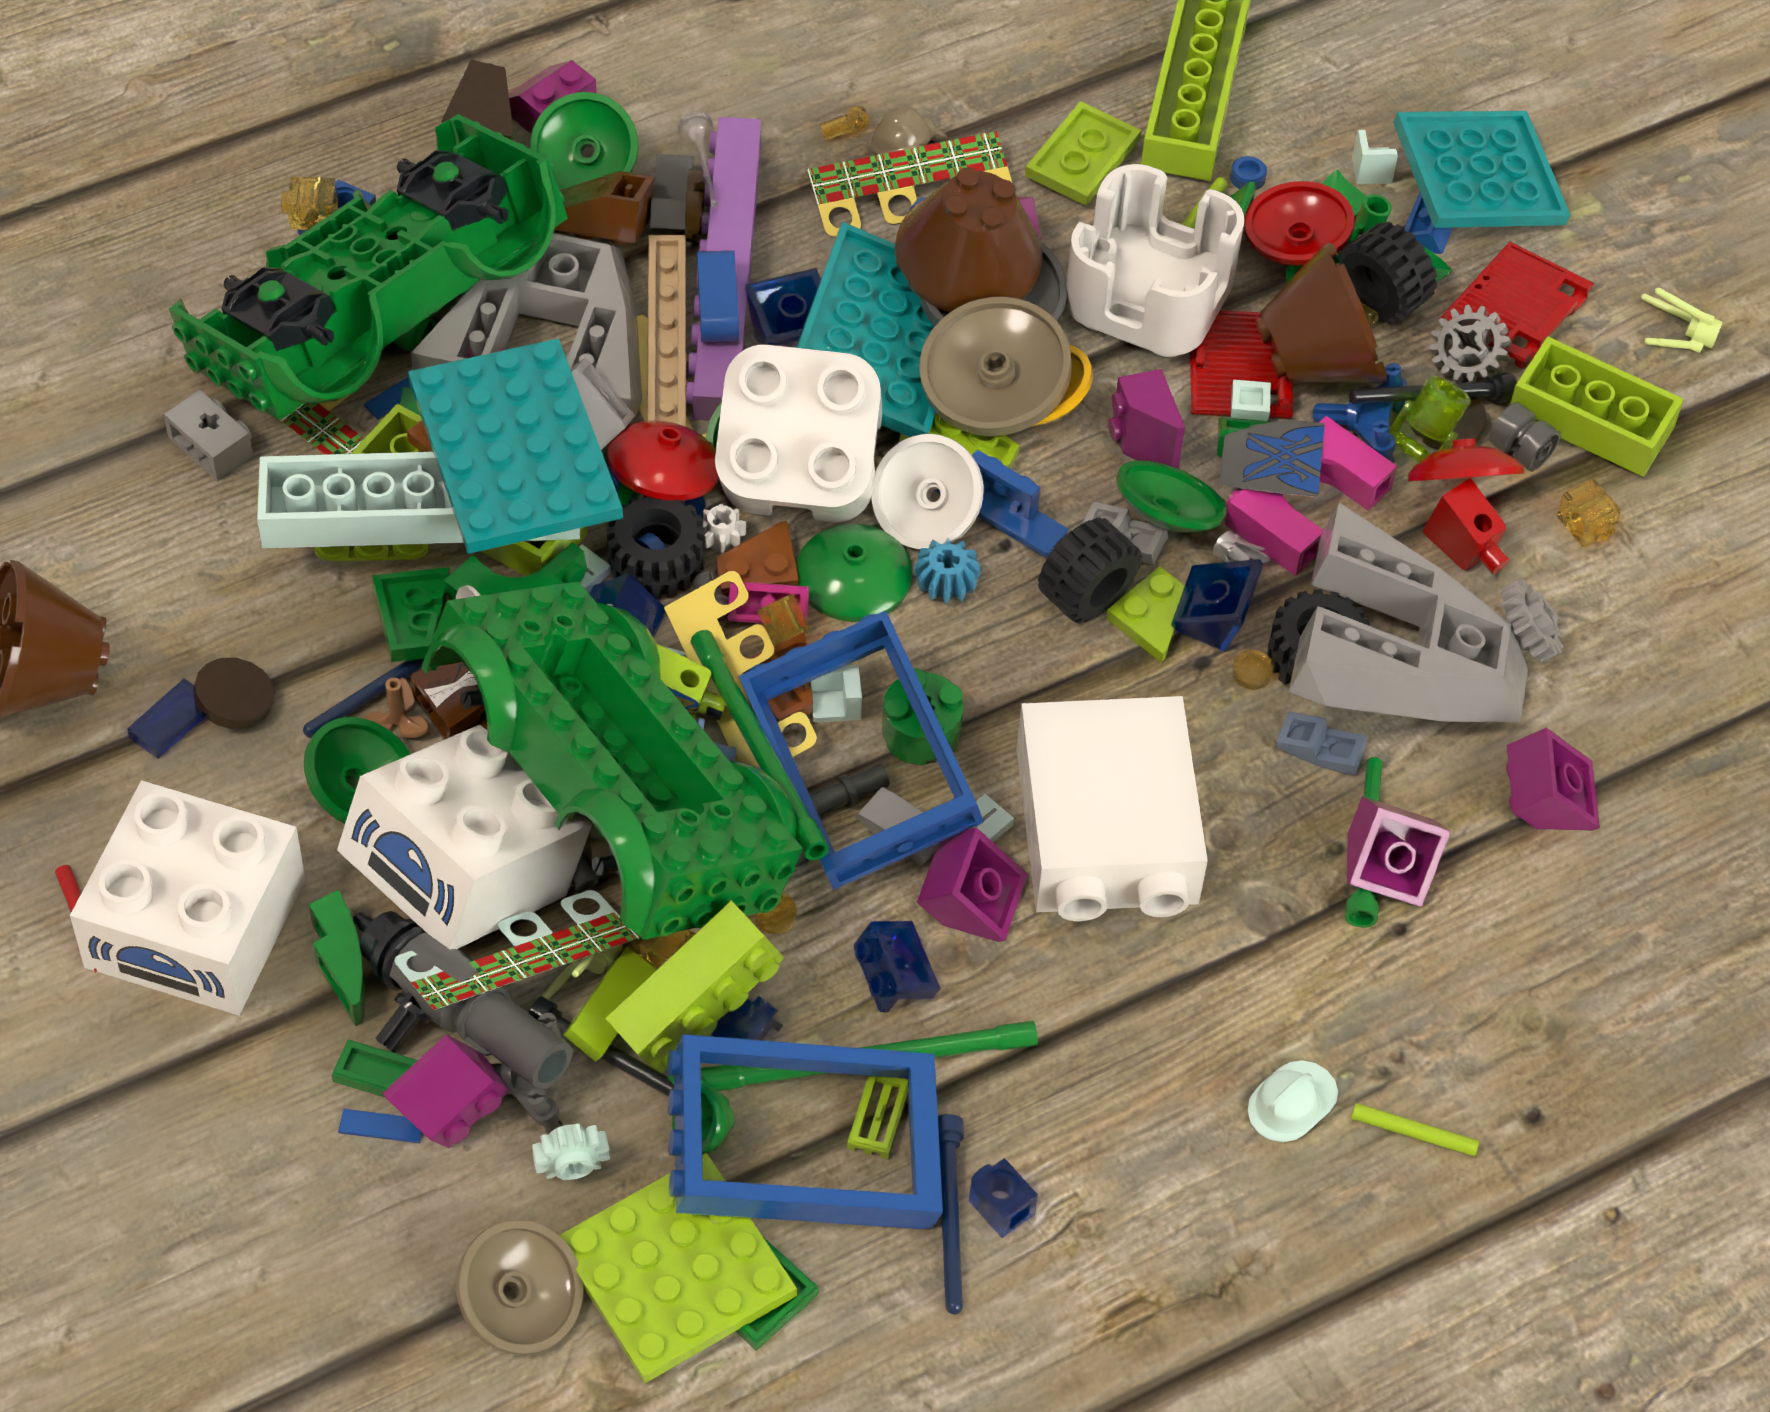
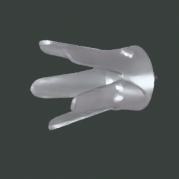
(1232, 548)

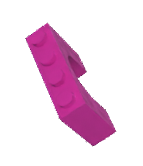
(1284, 532)

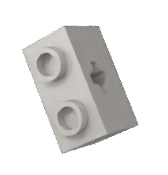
(209, 434)

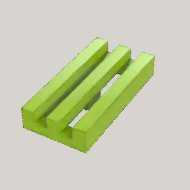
(870, 1144)

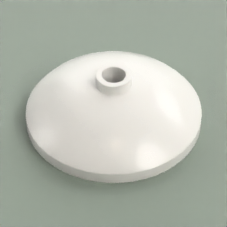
(905, 488)

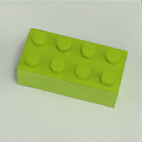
(1598, 405)
(696, 986)

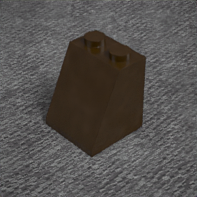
(483, 98)

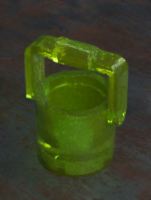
(1433, 414)

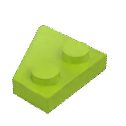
(1148, 612)

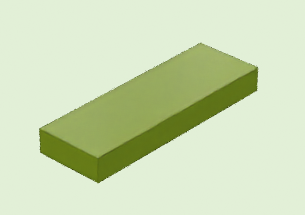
(590, 1028)

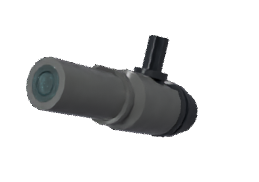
(485, 1021)

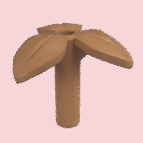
(400, 702)

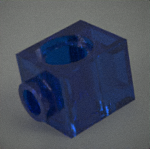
(1006, 1213)

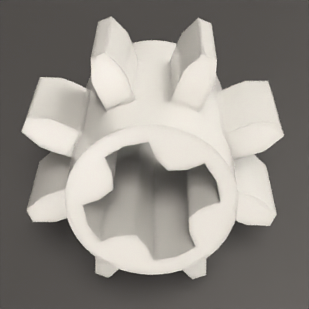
(722, 528)

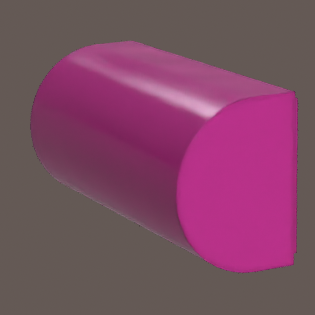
(761, 595)

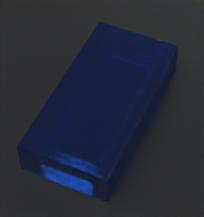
(167, 720)

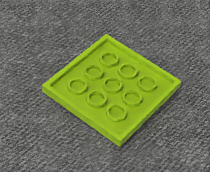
(672, 1277)

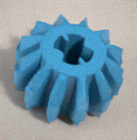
(947, 570)

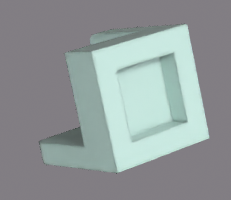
(1373, 164)
(837, 695)

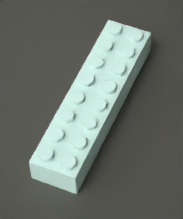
(357, 501)

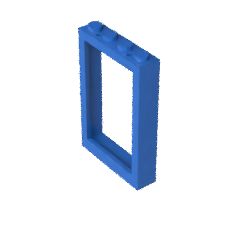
(823, 657)
(793, 1202)

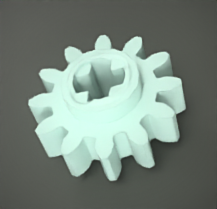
(571, 1152)

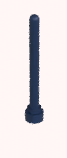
(362, 696)
(950, 1134)

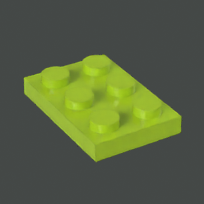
(1082, 153)

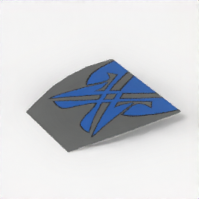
(1274, 458)

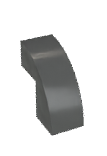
(670, 191)

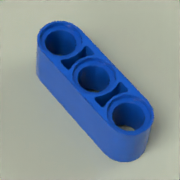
(718, 296)

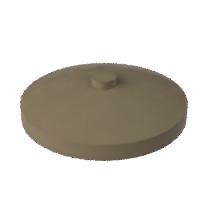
(995, 366)

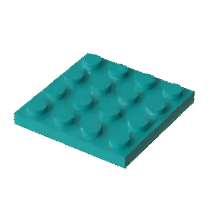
(1481, 169)

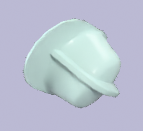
(1292, 1101)

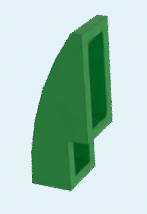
(339, 953)

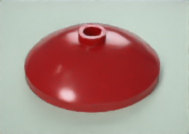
(1297, 220)
(663, 460)
(1465, 461)

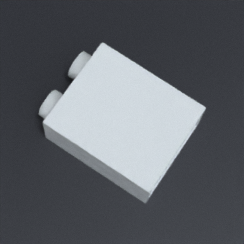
(1111, 806)

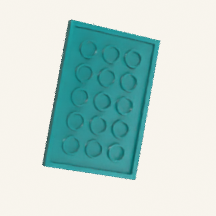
(873, 314)
(514, 445)

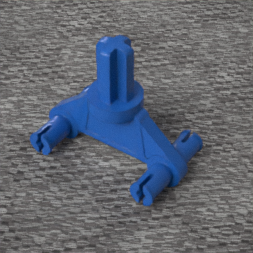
(1368, 419)

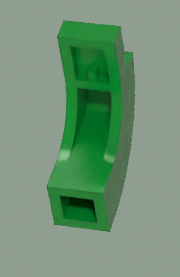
(564, 568)

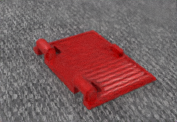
(1525, 297)
(1232, 353)

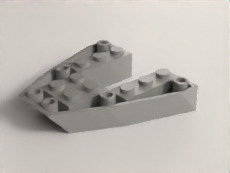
(571, 284)
(1464, 655)

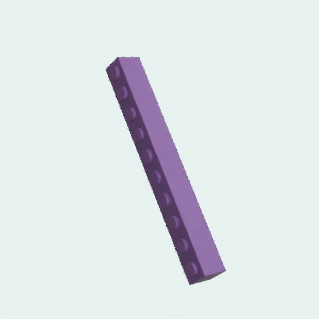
(728, 228)

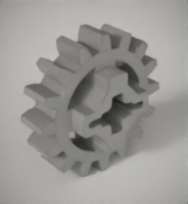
(1472, 329)
(1532, 620)

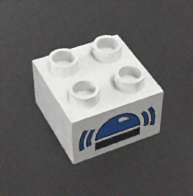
(461, 838)
(189, 897)

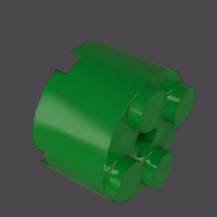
(901, 727)

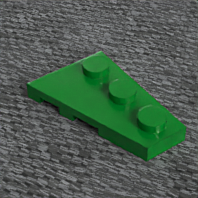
(410, 609)

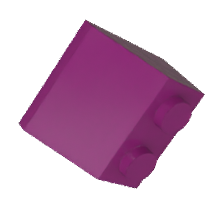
(543, 89)
(1147, 419)
(1551, 783)
(1393, 851)
(973, 886)
(448, 1091)

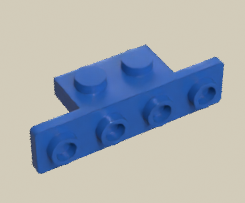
(1012, 506)

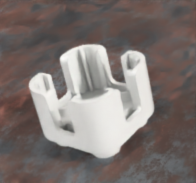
(1147, 274)
(799, 431)

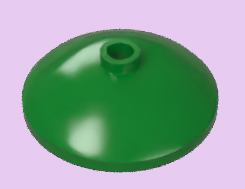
(584, 122)
(1170, 497)
(852, 586)
(342, 754)

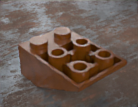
(609, 207)

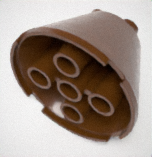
(969, 243)
(1321, 327)
(46, 643)

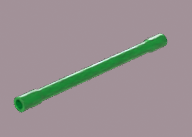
(712, 657)
(1000, 1037)

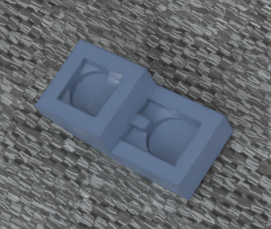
(1314, 742)

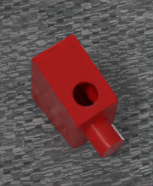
(1468, 528)

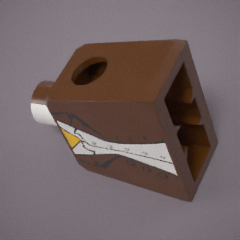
(439, 698)

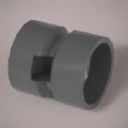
(1520, 433)

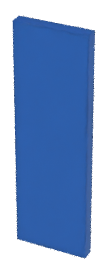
(384, 402)
(378, 1126)

